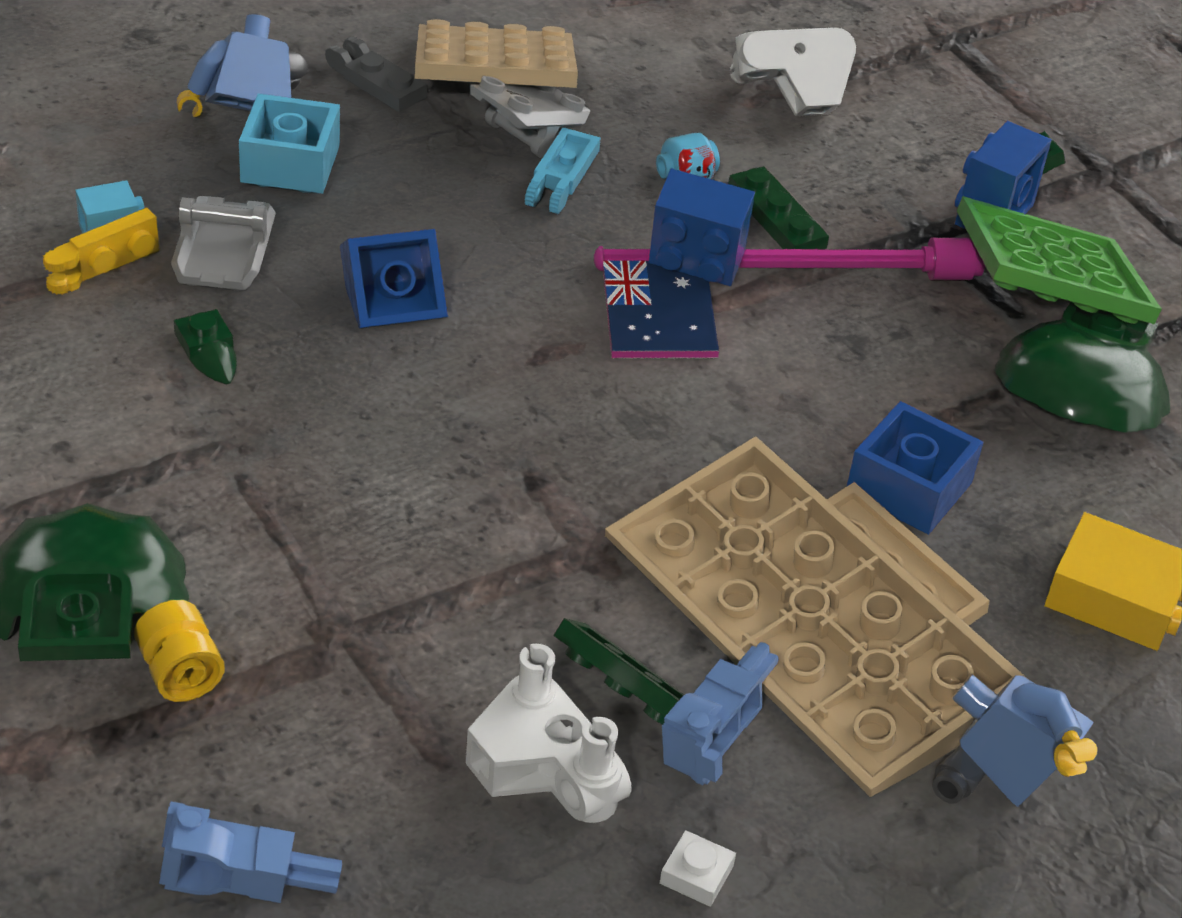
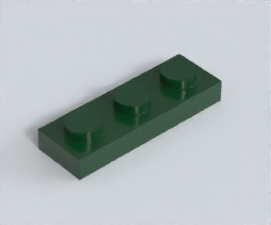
(780, 212)
(623, 671)

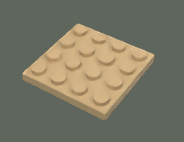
(505, 54)

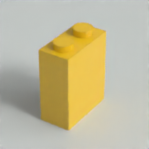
(1119, 582)

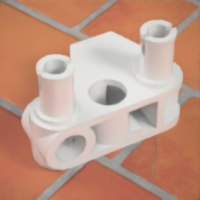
(808, 80)
(527, 749)

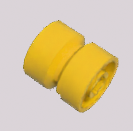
(179, 650)

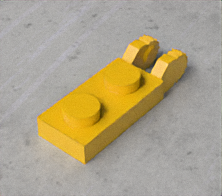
(101, 250)

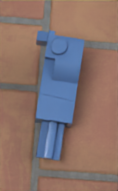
(714, 715)
(237, 858)

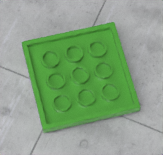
(1057, 262)

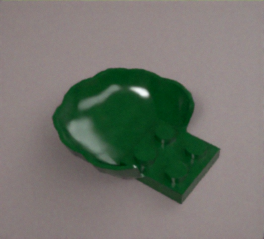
(1089, 370)
(82, 580)

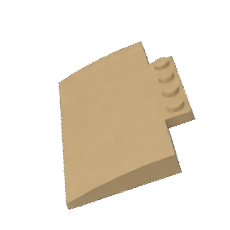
(839, 591)

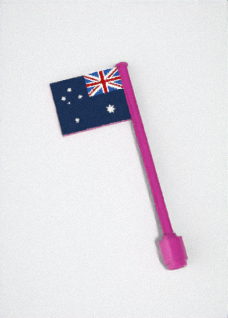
(672, 314)

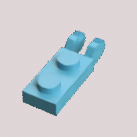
(562, 168)

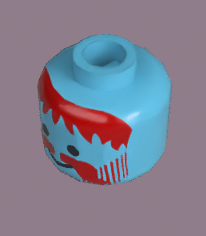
(689, 154)

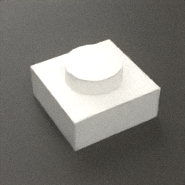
(697, 868)

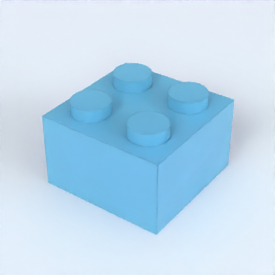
(289, 143)

